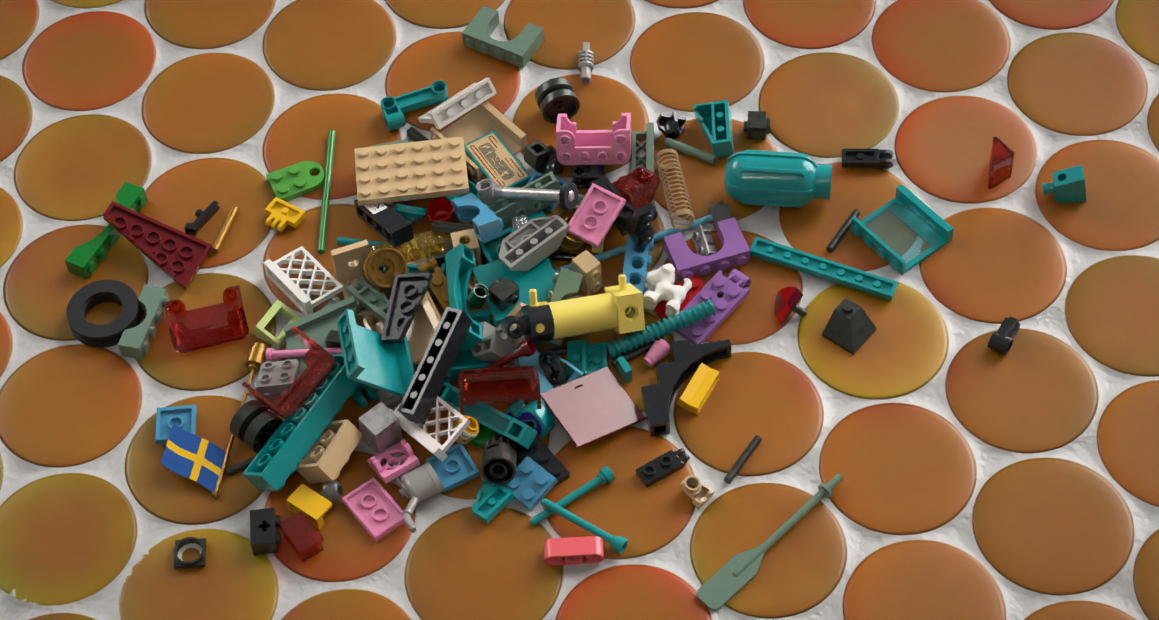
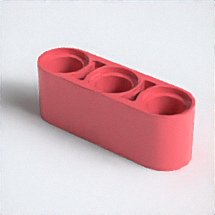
(573, 551)

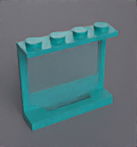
(903, 231)

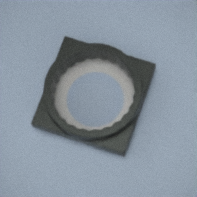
(189, 542)

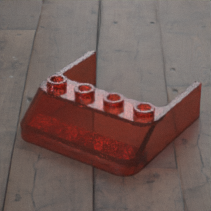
(499, 384)

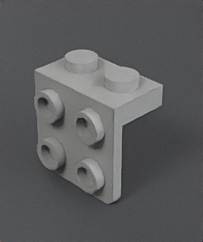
(276, 377)

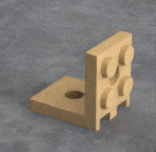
(347, 271)

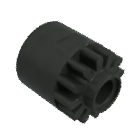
(498, 461)

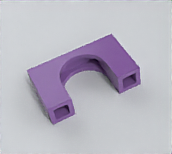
(687, 264)

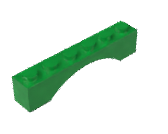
(86, 257)

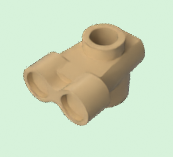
(698, 492)

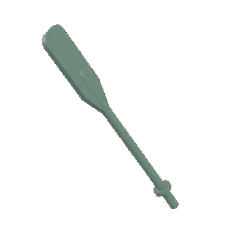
(745, 565)

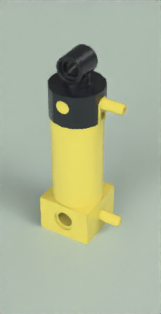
(616, 309)

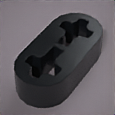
(549, 369)

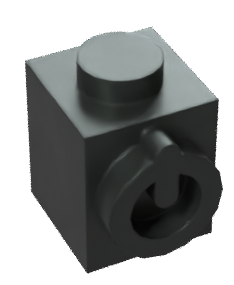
(757, 125)
(504, 293)

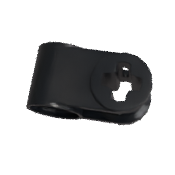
(588, 174)

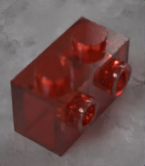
(302, 536)

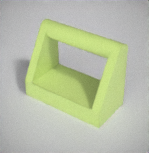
(261, 333)

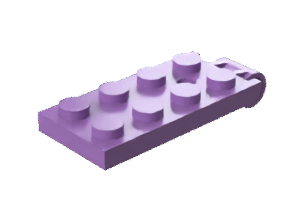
(735, 291)

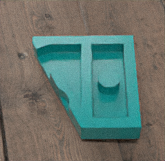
(490, 501)

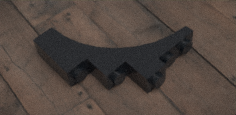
(632, 220)
(671, 375)

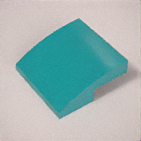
(586, 356)

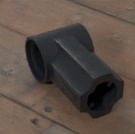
(1002, 339)

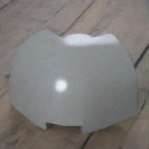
(494, 344)

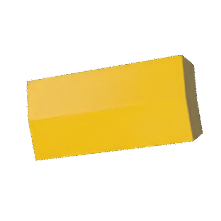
(698, 389)

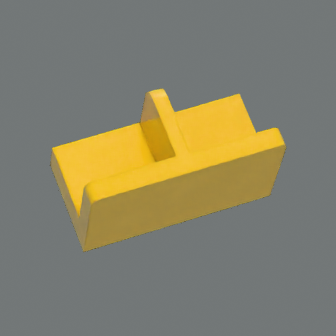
(310, 504)

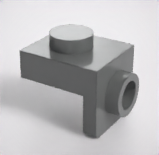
(719, 212)

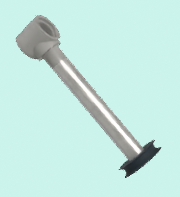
(492, 192)

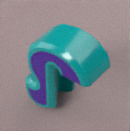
(542, 418)

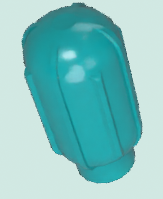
(776, 178)

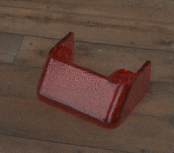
(319, 366)

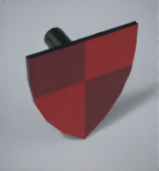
(787, 302)

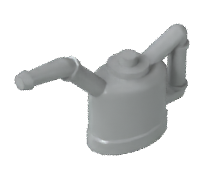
(417, 486)

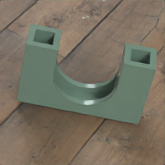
(515, 51)

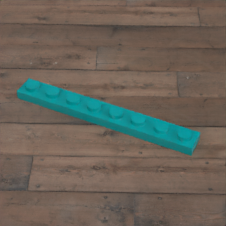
(823, 268)

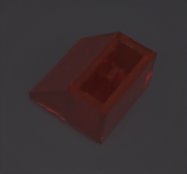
(638, 186)

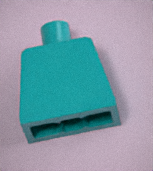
(1067, 185)

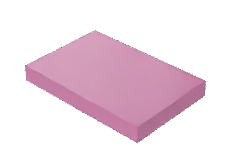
(595, 215)
(374, 509)

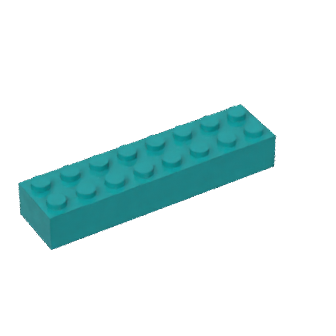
(299, 432)

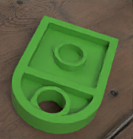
(296, 180)

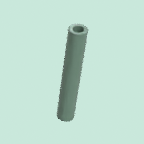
(689, 150)

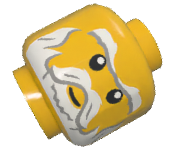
(469, 433)

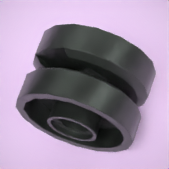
(555, 98)

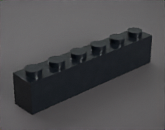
(435, 365)

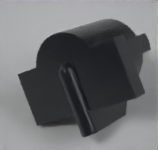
(671, 125)

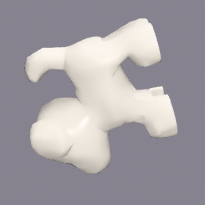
(663, 280)

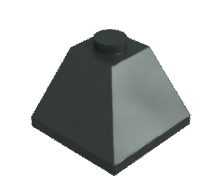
(849, 326)

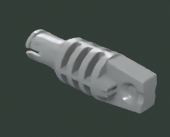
(585, 63)

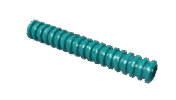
(661, 328)

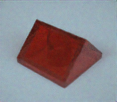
(1000, 163)

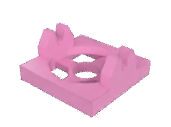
(388, 473)

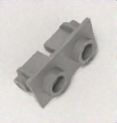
(703, 241)

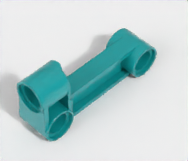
(394, 107)

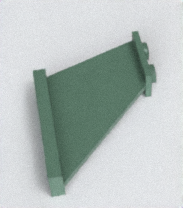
(317, 327)

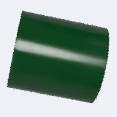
(477, 296)

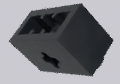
(264, 531)

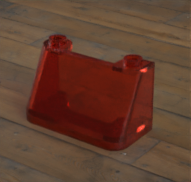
(209, 324)

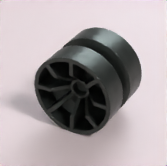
(254, 424)

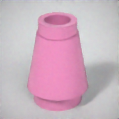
(657, 352)

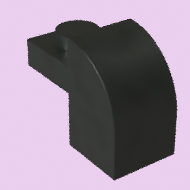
(537, 154)

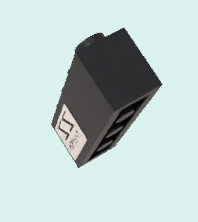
(386, 222)

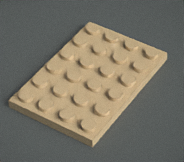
(411, 171)

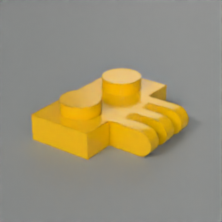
(283, 214)

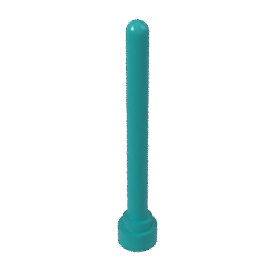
(603, 477)
(617, 543)

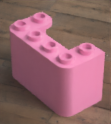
(593, 146)

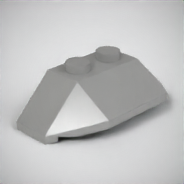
(532, 242)

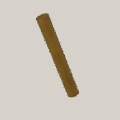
(226, 226)

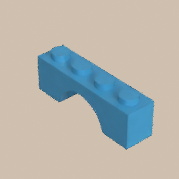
(485, 222)

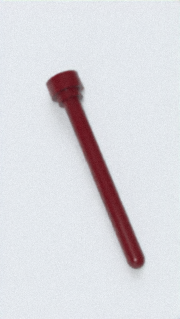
(525, 349)

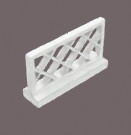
(459, 104)
(290, 286)
(427, 440)

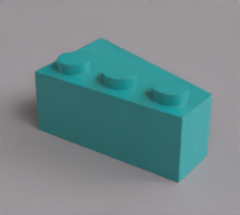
(716, 125)

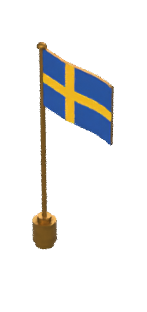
(199, 458)

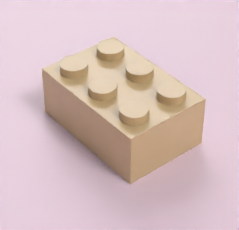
(330, 452)

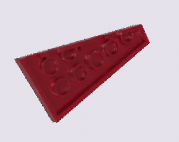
(165, 246)

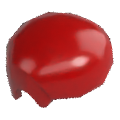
(440, 210)

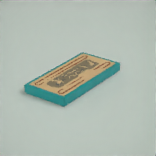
(496, 161)

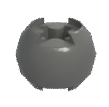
(332, 491)

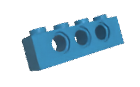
(640, 260)

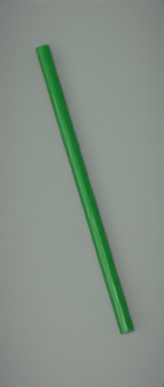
(326, 192)

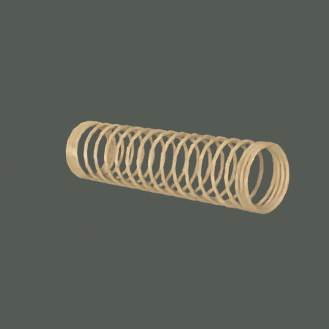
(680, 211)

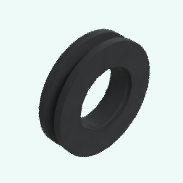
(97, 293)

